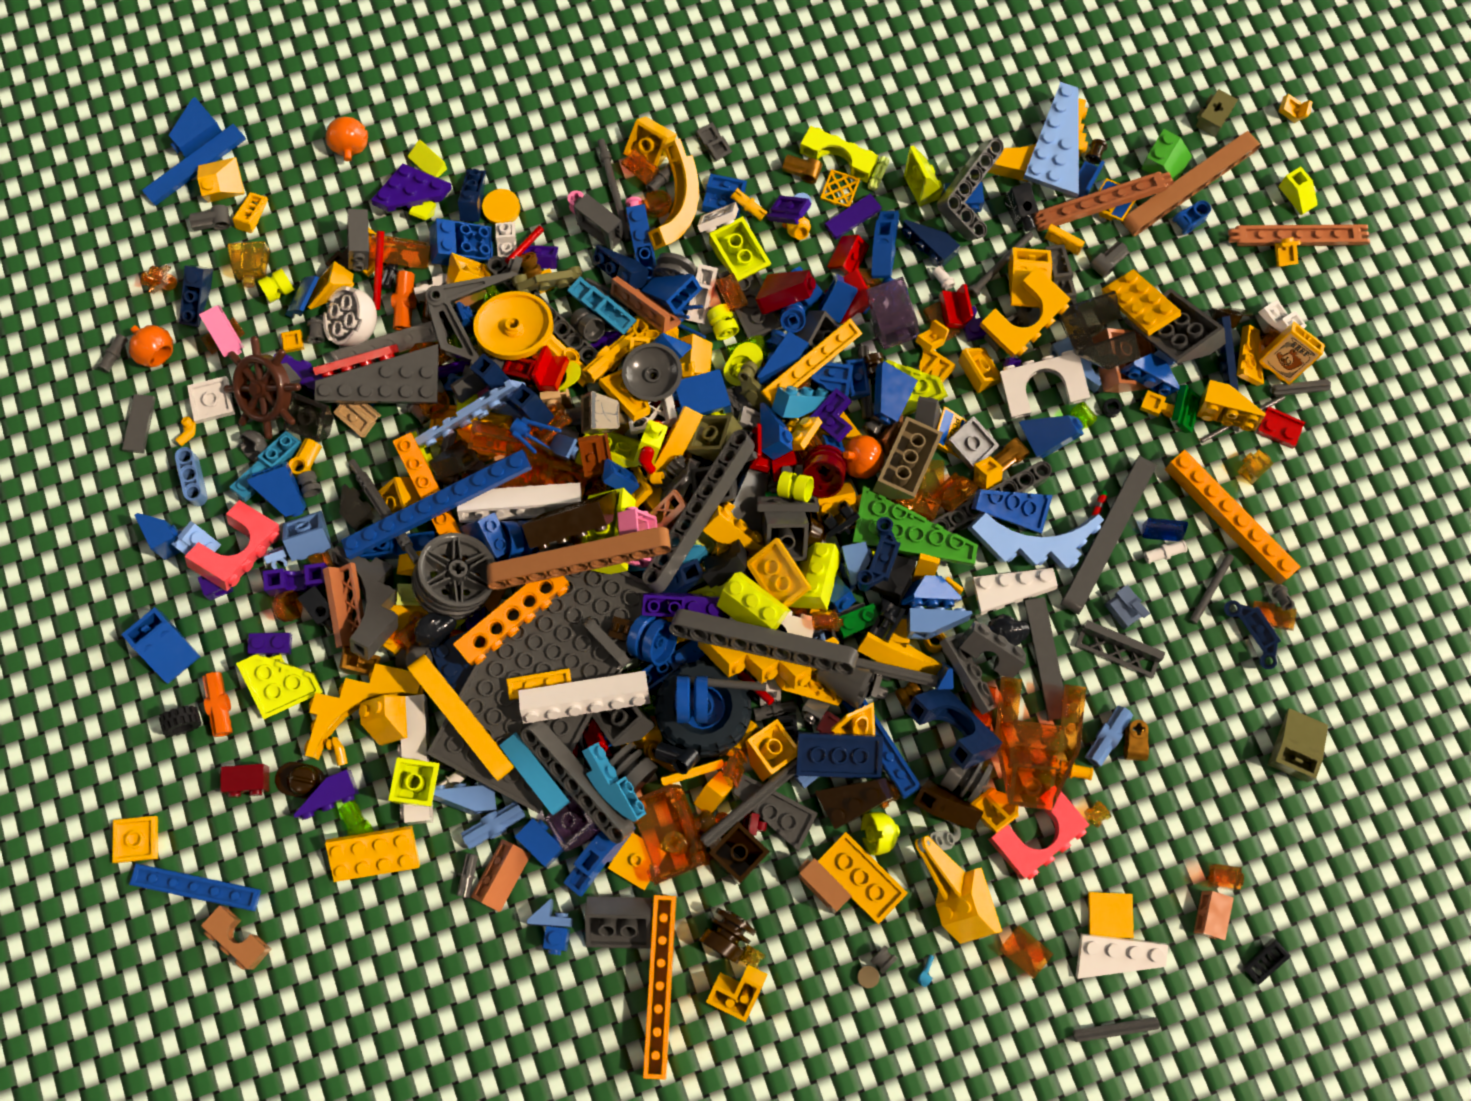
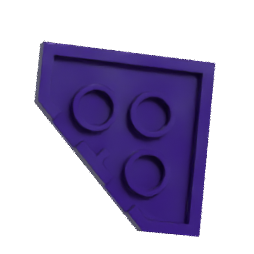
(410, 188)

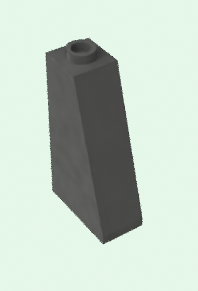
(750, 485)

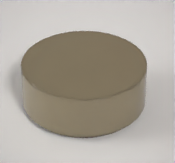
(868, 977)

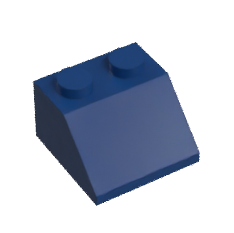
(159, 535)

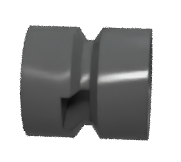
(588, 324)

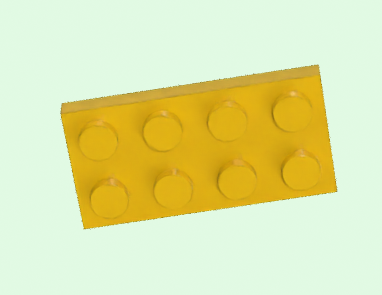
(1142, 302)
(372, 853)
(863, 878)

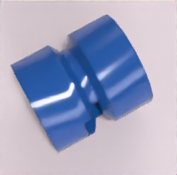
(793, 317)

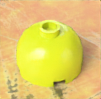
(880, 833)

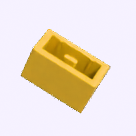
(830, 504)

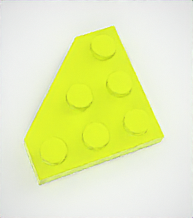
(926, 386)
(276, 684)

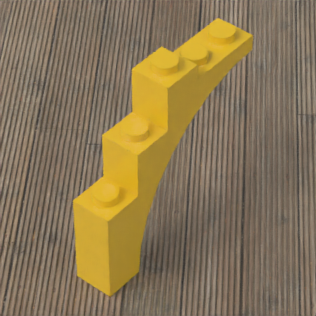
(1015, 161)
(761, 667)
(333, 711)

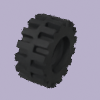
(180, 721)

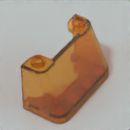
(668, 812)

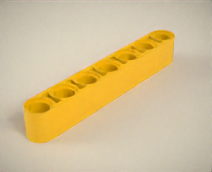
(461, 717)

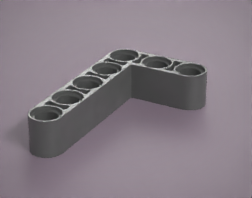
(967, 185)

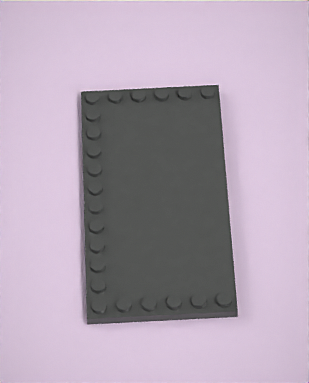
(544, 645)

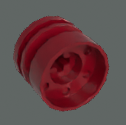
(827, 468)

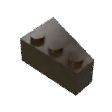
(854, 800)

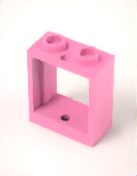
(221, 331)
(636, 520)

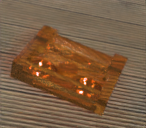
(559, 421)

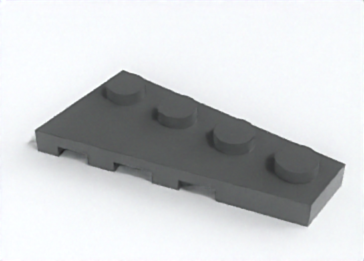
(969, 674)
(781, 813)

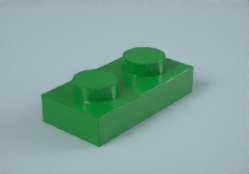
(858, 620)

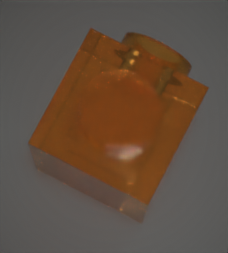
(1225, 877)

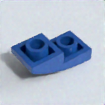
(465, 316)

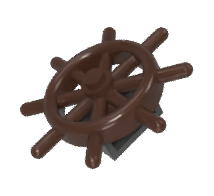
(271, 389)

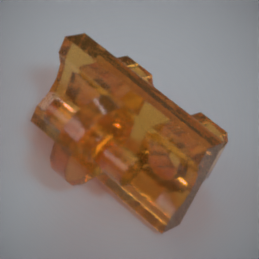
(640, 166)
(158, 278)
(732, 292)

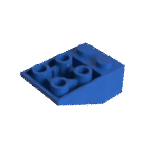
(460, 238)
(161, 645)

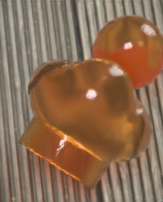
(707, 820)

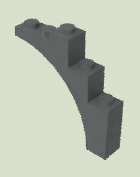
(378, 619)

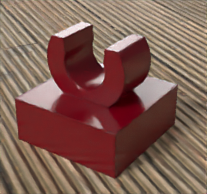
(752, 823)

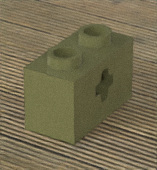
(1216, 113)

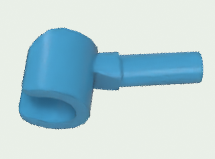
(924, 978)

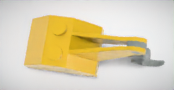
(962, 896)

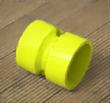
(276, 285)
(723, 322)
(795, 486)

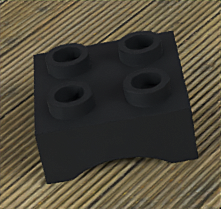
(723, 566)
(897, 580)

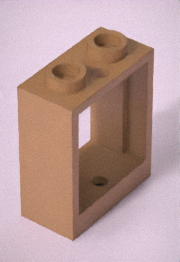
(823, 885)

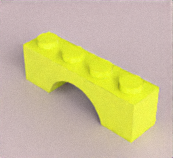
(819, 143)

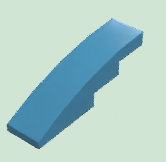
(601, 305)
(534, 773)

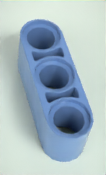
(187, 468)

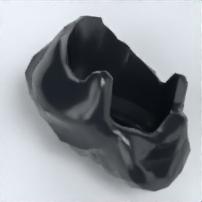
(1010, 628)
(433, 629)

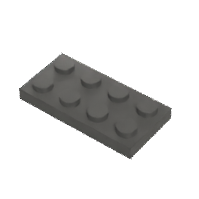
(750, 316)

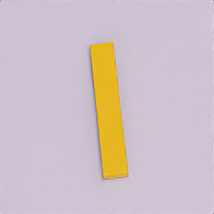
(814, 359)

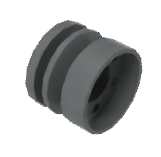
(628, 765)
(970, 779)

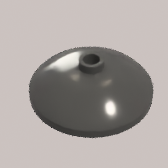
(649, 360)

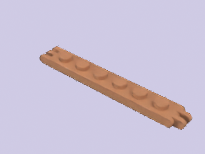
(1103, 200)
(1307, 234)

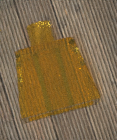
(249, 261)

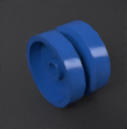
(651, 640)
(692, 699)

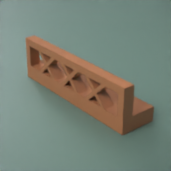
(643, 305)
(669, 516)
(339, 603)

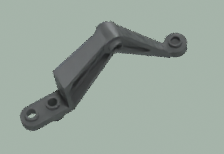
(453, 292)

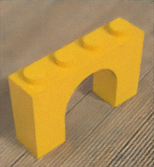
(1051, 302)

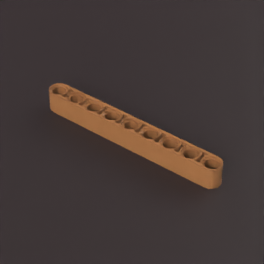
(1191, 183)
(578, 558)

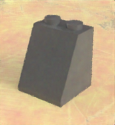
(790, 529)

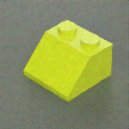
(413, 782)

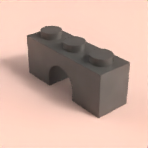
(981, 639)

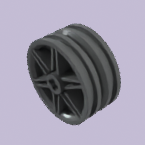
(452, 575)

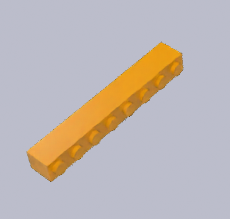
(1232, 518)
(660, 987)

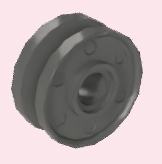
(673, 264)

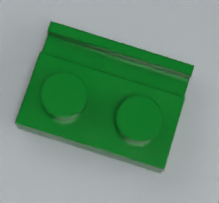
(1186, 409)

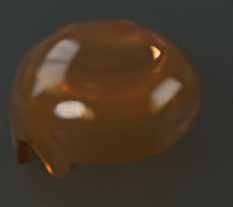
(657, 203)
(436, 411)
(287, 606)

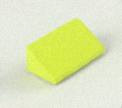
(427, 160)

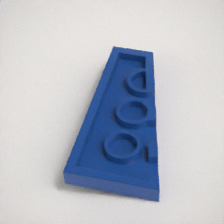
(1016, 508)

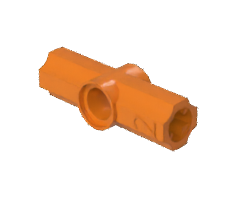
(403, 300)
(217, 704)

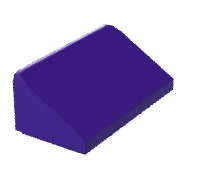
(546, 255)

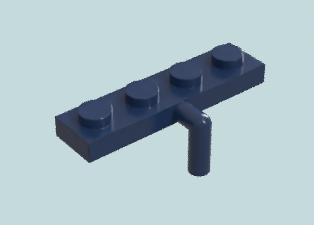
(1227, 355)

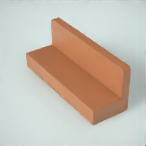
(501, 875)

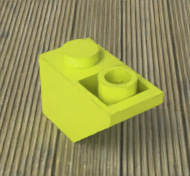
(1299, 190)

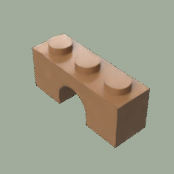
(221, 926)

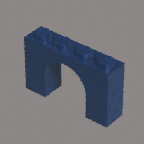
(522, 400)
(978, 740)

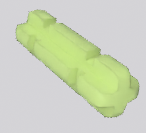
(878, 173)

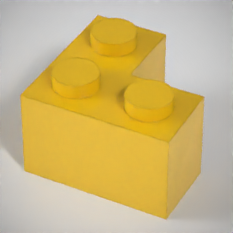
(735, 996)

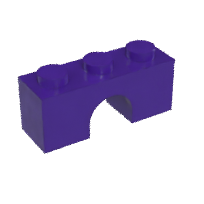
(280, 580)

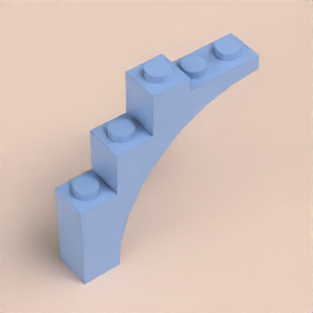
(1005, 542)

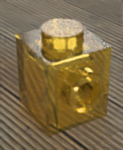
(1255, 466)

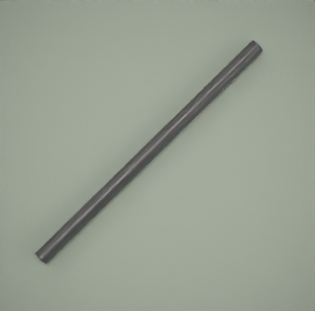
(1224, 428)

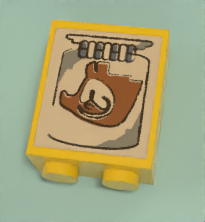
(1291, 353)

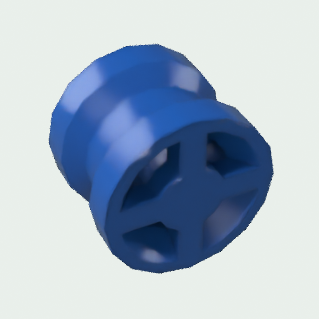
(773, 341)

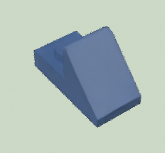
(544, 917)

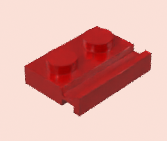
(1280, 427)

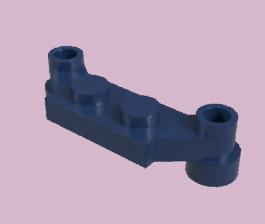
(883, 558)
(1260, 630)

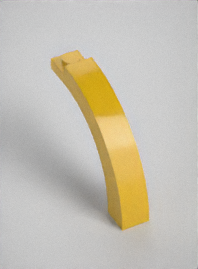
(685, 197)

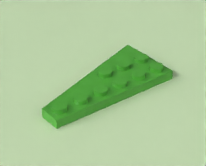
(911, 530)

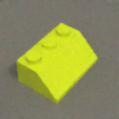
(821, 573)
(751, 603)

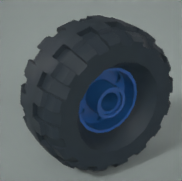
(727, 713)

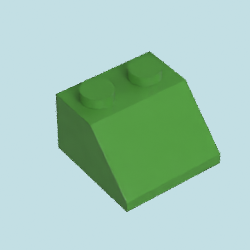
(1167, 155)

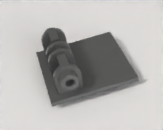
(676, 475)

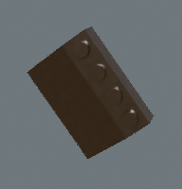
(570, 521)

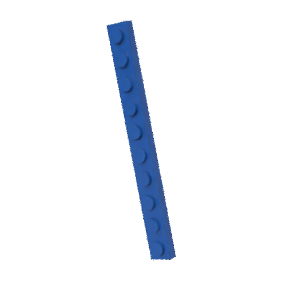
(436, 504)

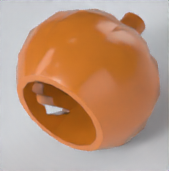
(346, 137)
(150, 345)
(863, 456)

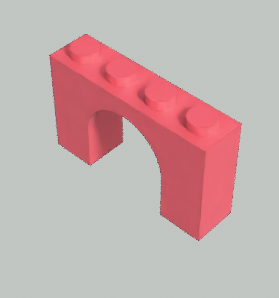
(227, 570)
(1026, 860)

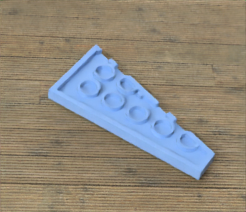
(1057, 149)
(478, 408)

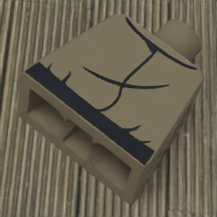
(600, 414)

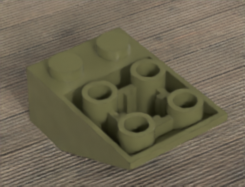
(1299, 746)

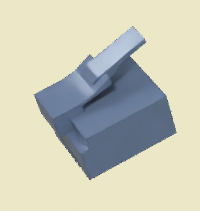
(1126, 607)

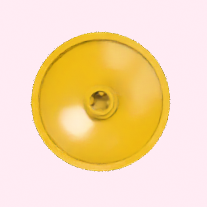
(513, 325)

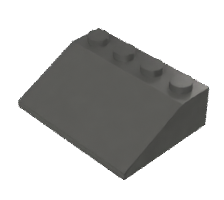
(1189, 335)

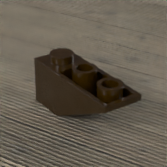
(947, 805)

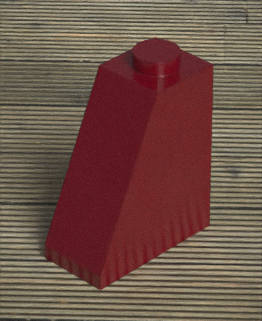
(785, 289)

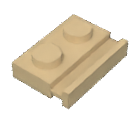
(551, 397)
(357, 416)

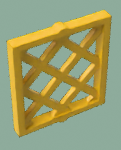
(844, 196)

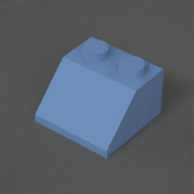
(306, 536)
(853, 560)

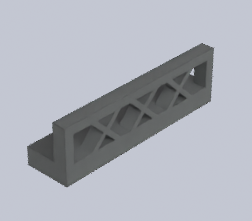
(1123, 642)

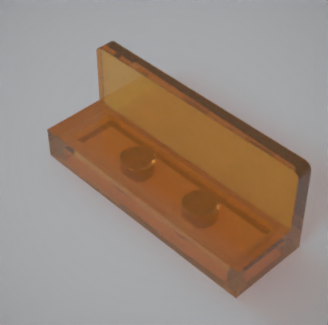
(402, 251)

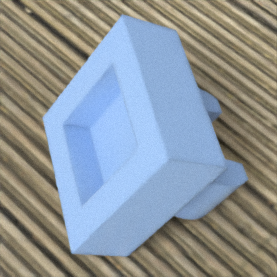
(275, 555)

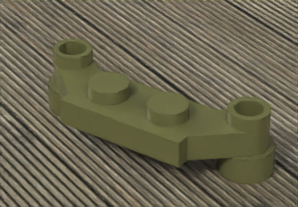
(546, 281)
(752, 388)

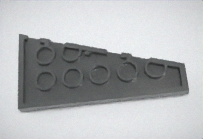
(399, 380)

